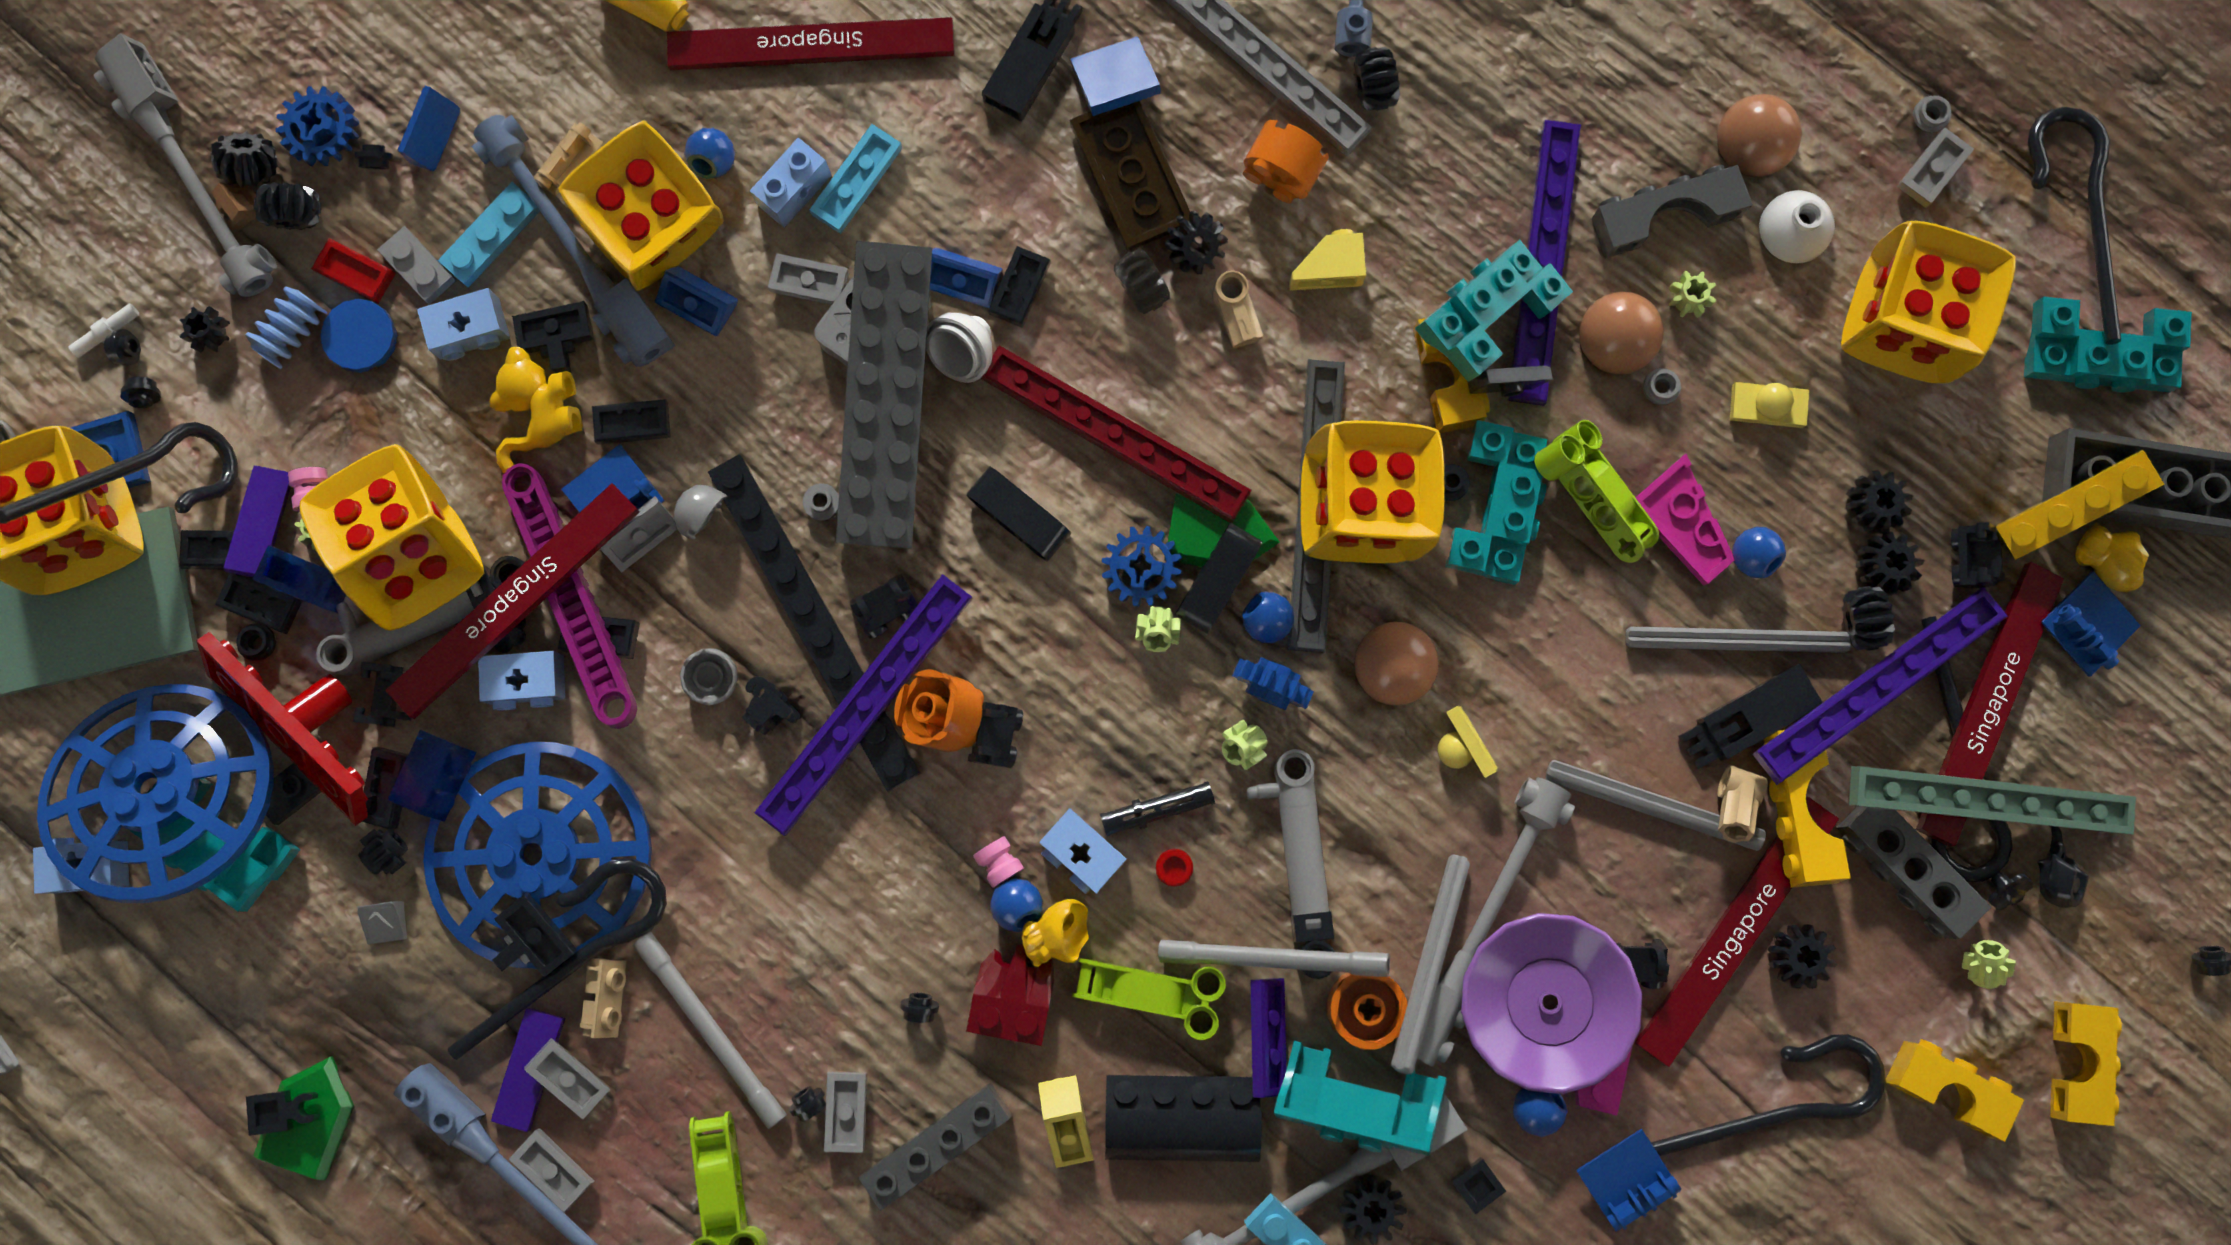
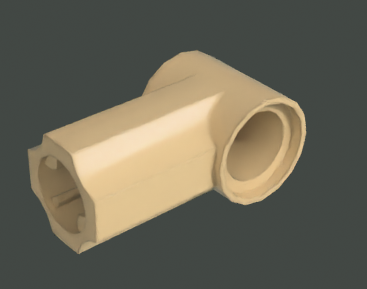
(1237, 312)
(1741, 797)

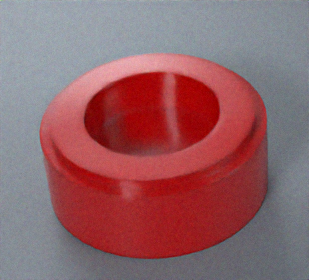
(1174, 867)

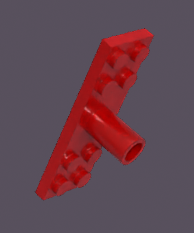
(291, 724)

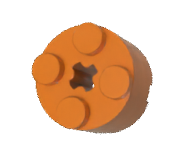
(1285, 161)
(939, 711)
(1379, 1027)

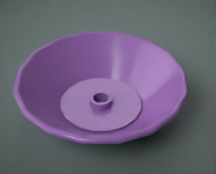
(1560, 1046)

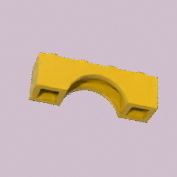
(2080, 504)
(1810, 853)

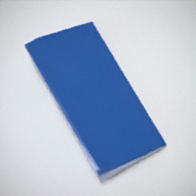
(428, 129)
(964, 277)
(695, 300)

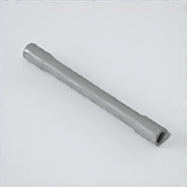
(1355, 963)
(758, 1095)

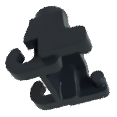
(1978, 556)
(883, 605)
(383, 706)
(770, 708)
(996, 735)
(1649, 963)

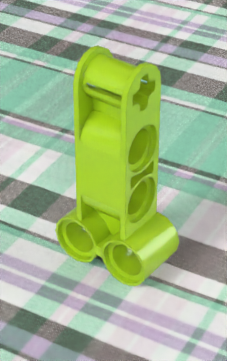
(1598, 489)
(1150, 992)
(720, 1183)

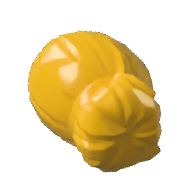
(2114, 557)
(1058, 933)

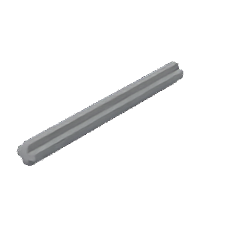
(1737, 639)
(1643, 801)
(1430, 965)

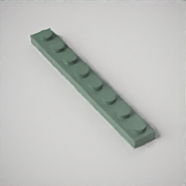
(1991, 800)

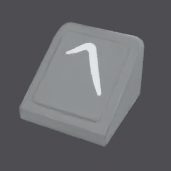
(383, 921)

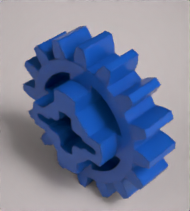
(316, 122)
(1158, 569)
(1273, 683)

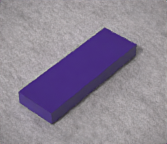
(258, 520)
(1268, 1036)
(520, 1091)

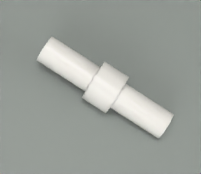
(102, 329)

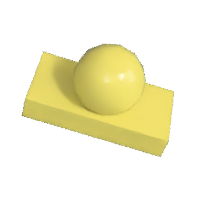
(1769, 404)
(1460, 747)

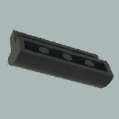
(1182, 1118)

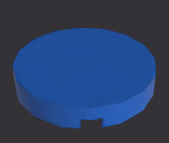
(358, 335)

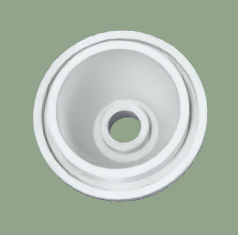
(1790, 237)
(960, 346)

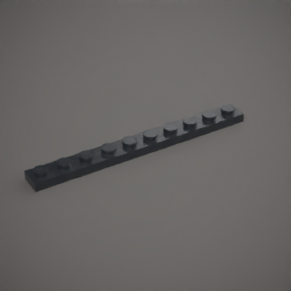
(808, 612)

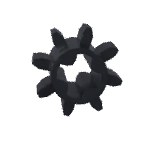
(195, 324)
(382, 851)

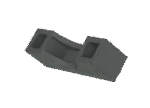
(1712, 198)

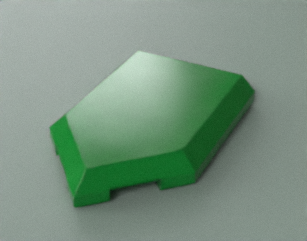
(1199, 530)
(312, 1145)

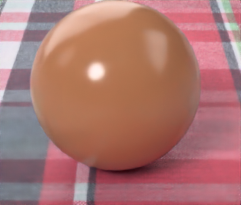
(1759, 135)
(1621, 333)
(1396, 663)

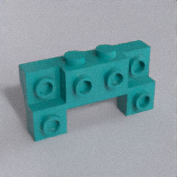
(1461, 322)
(2080, 356)
(1509, 508)
(248, 875)
(1357, 1111)

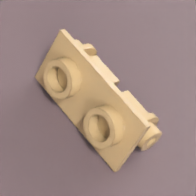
(568, 155)
(606, 980)

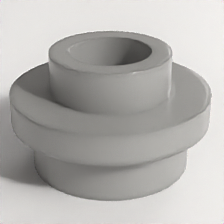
(1939, 107)
(1666, 377)
(825, 512)

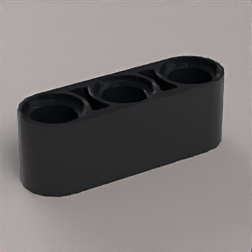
(1018, 513)
(1218, 578)

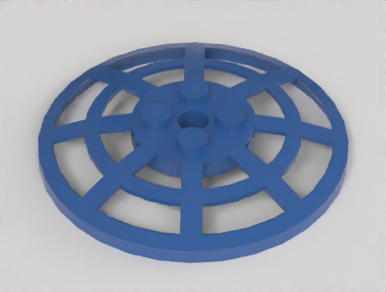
(167, 802)
(550, 831)

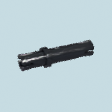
(1113, 820)

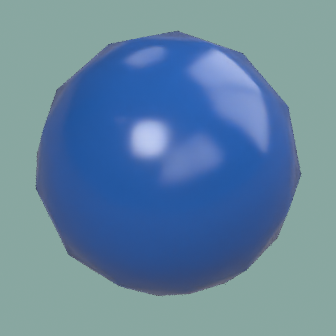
(709, 153)
(1758, 552)
(1268, 617)
(1015, 904)
(1539, 1112)

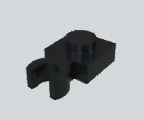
(276, 1111)

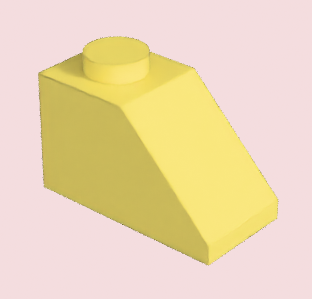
(1333, 263)
(1065, 1121)

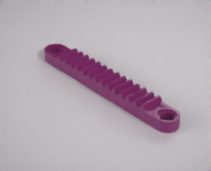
(572, 603)

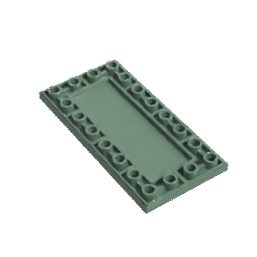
(104, 624)

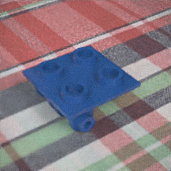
(613, 468)
(2091, 625)
(1629, 1180)

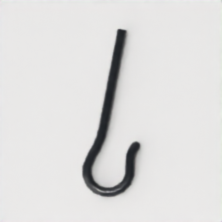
(2095, 201)
(133, 464)
(2001, 829)
(583, 955)
(1797, 1111)

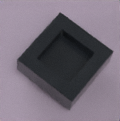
(1478, 1185)

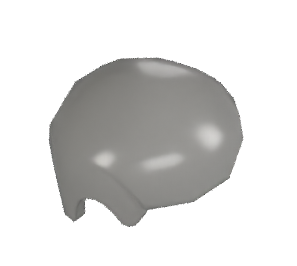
(696, 509)
(709, 676)

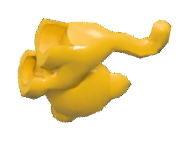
(524, 387)

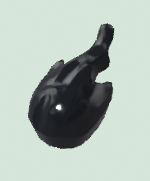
(2060, 877)

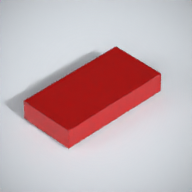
(353, 271)

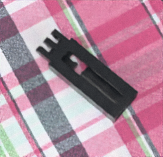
(1027, 63)
(1765, 709)

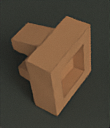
(236, 203)

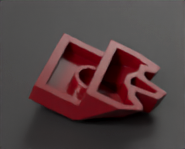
(1012, 998)

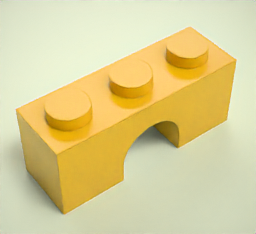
(1452, 406)
(2091, 1093)
(1984, 1103)

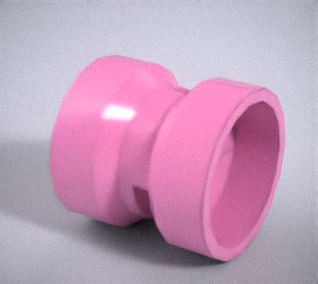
(303, 481)
(998, 861)

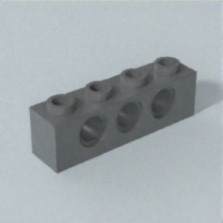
(1961, 903)
(935, 1146)

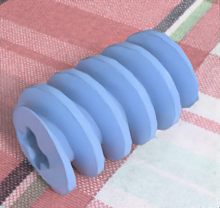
(284, 326)

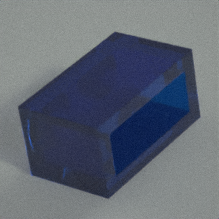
(299, 579)
(432, 776)

